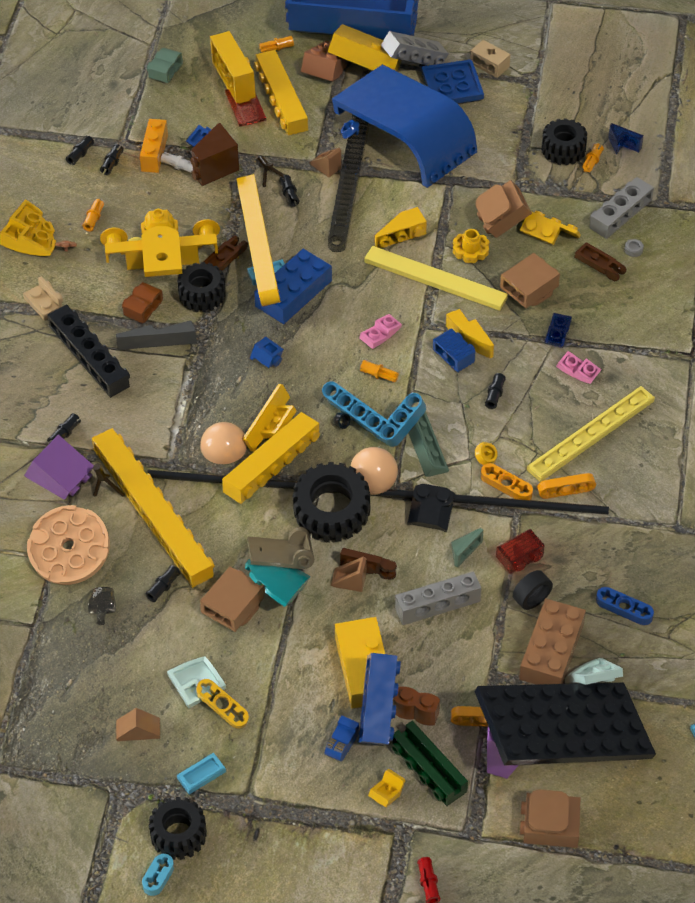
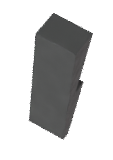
(147, 337)

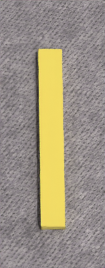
(436, 278)
(590, 434)

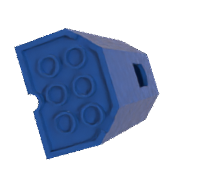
(367, 16)

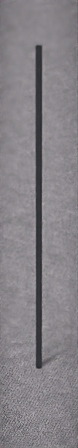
(404, 494)

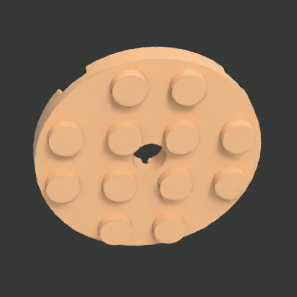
(66, 565)

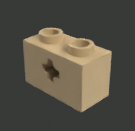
(490, 58)

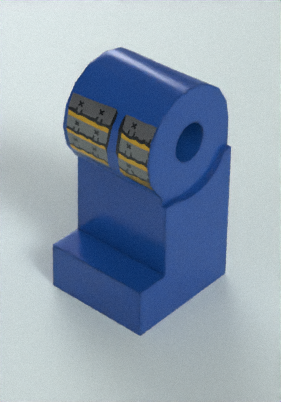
(342, 738)

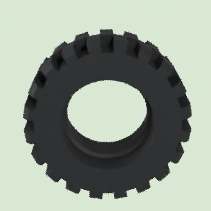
(331, 479)

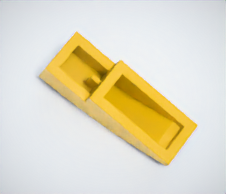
(471, 332)

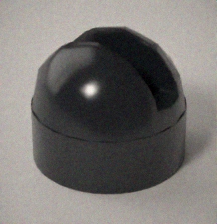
(344, 418)

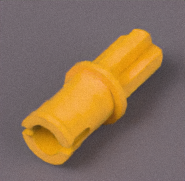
(277, 44)
(592, 158)
(93, 215)
(378, 371)

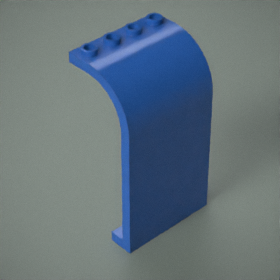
(417, 115)

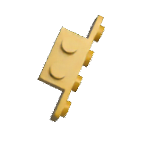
(546, 229)
(270, 419)

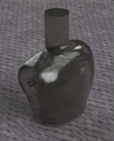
(102, 603)

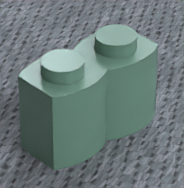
(164, 65)

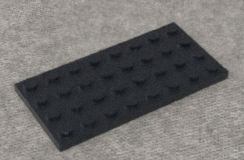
(564, 723)

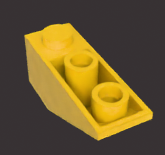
(403, 227)

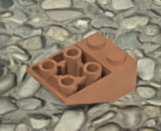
(323, 64)

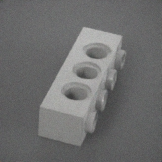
(414, 49)
(621, 207)
(438, 598)

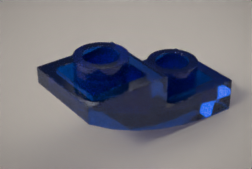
(558, 330)

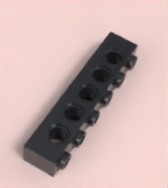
(89, 351)

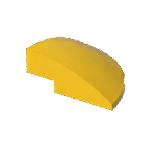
(28, 231)

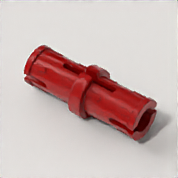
(428, 880)

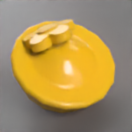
(486, 453)

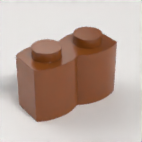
(142, 302)
(417, 706)

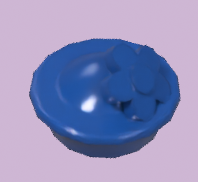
(349, 129)

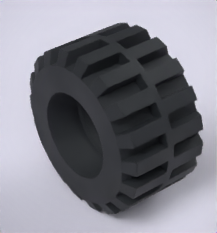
(564, 141)
(201, 287)
(177, 812)

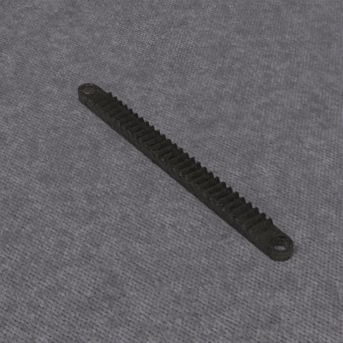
(348, 184)

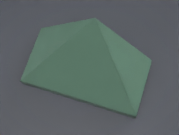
(465, 546)

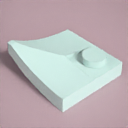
(594, 671)
(187, 676)

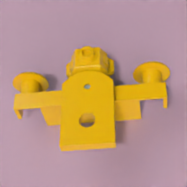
(161, 248)

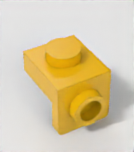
(388, 788)

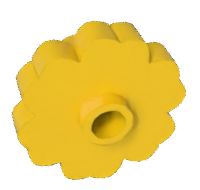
(471, 246)

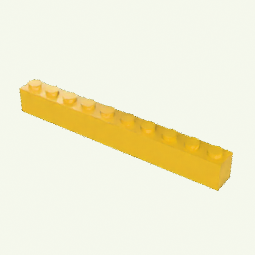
(153, 508)

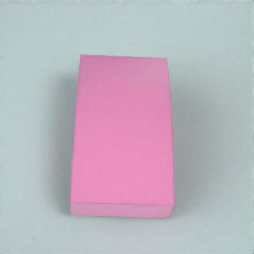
(381, 331)
(579, 369)

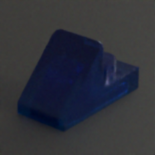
(622, 137)

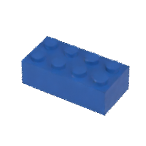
(297, 284)
(378, 699)

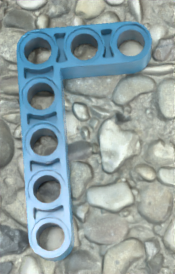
(370, 416)

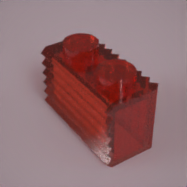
(520, 551)

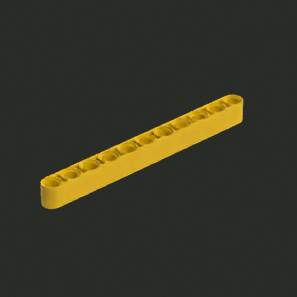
(258, 241)

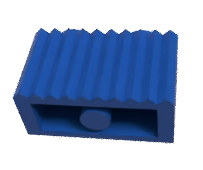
(454, 350)

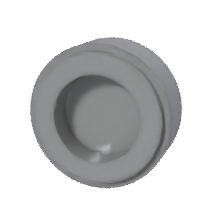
(634, 247)

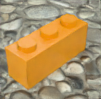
(153, 145)

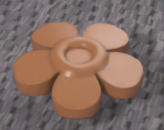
(66, 244)

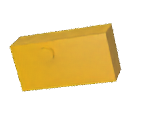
(361, 49)
(233, 67)
(354, 643)

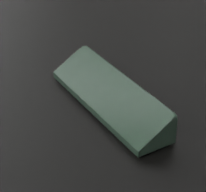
(427, 447)

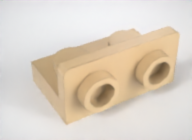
(43, 298)

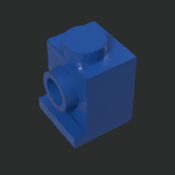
(267, 352)

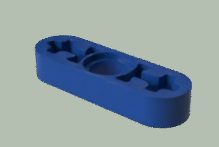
(622, 598)

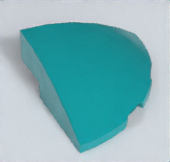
(279, 582)

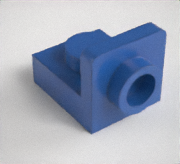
(197, 135)

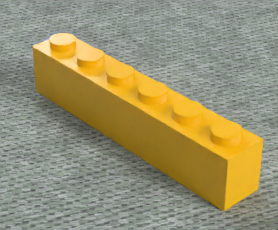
(281, 92)
(270, 458)

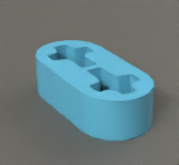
(161, 877)

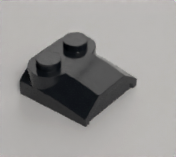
(431, 507)

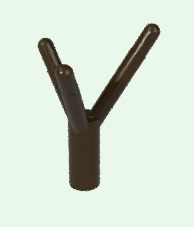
(267, 166)
(104, 477)

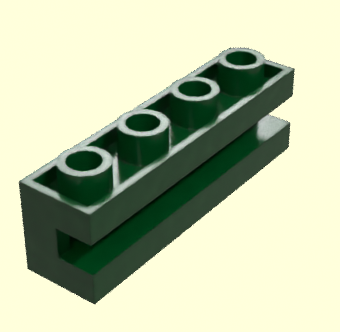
(429, 763)

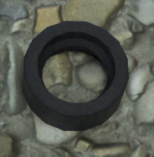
(532, 590)

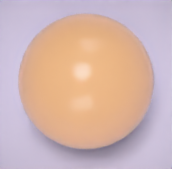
(223, 443)
(377, 467)

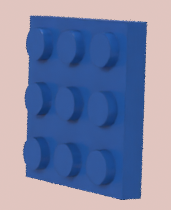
(455, 80)

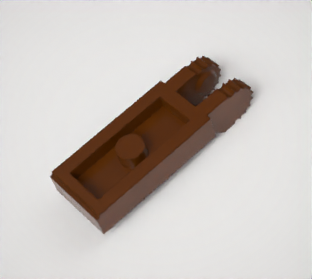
(227, 253)
(600, 261)
(375, 564)

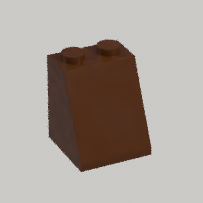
(214, 156)

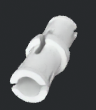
(177, 162)

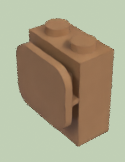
(502, 208)
(530, 281)
(232, 599)
(550, 819)

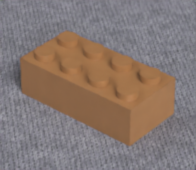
(552, 643)

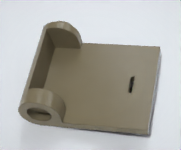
(289, 553)

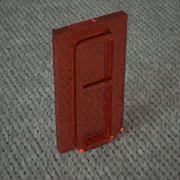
(246, 112)

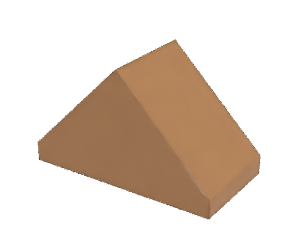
(328, 162)
(351, 575)
(137, 726)

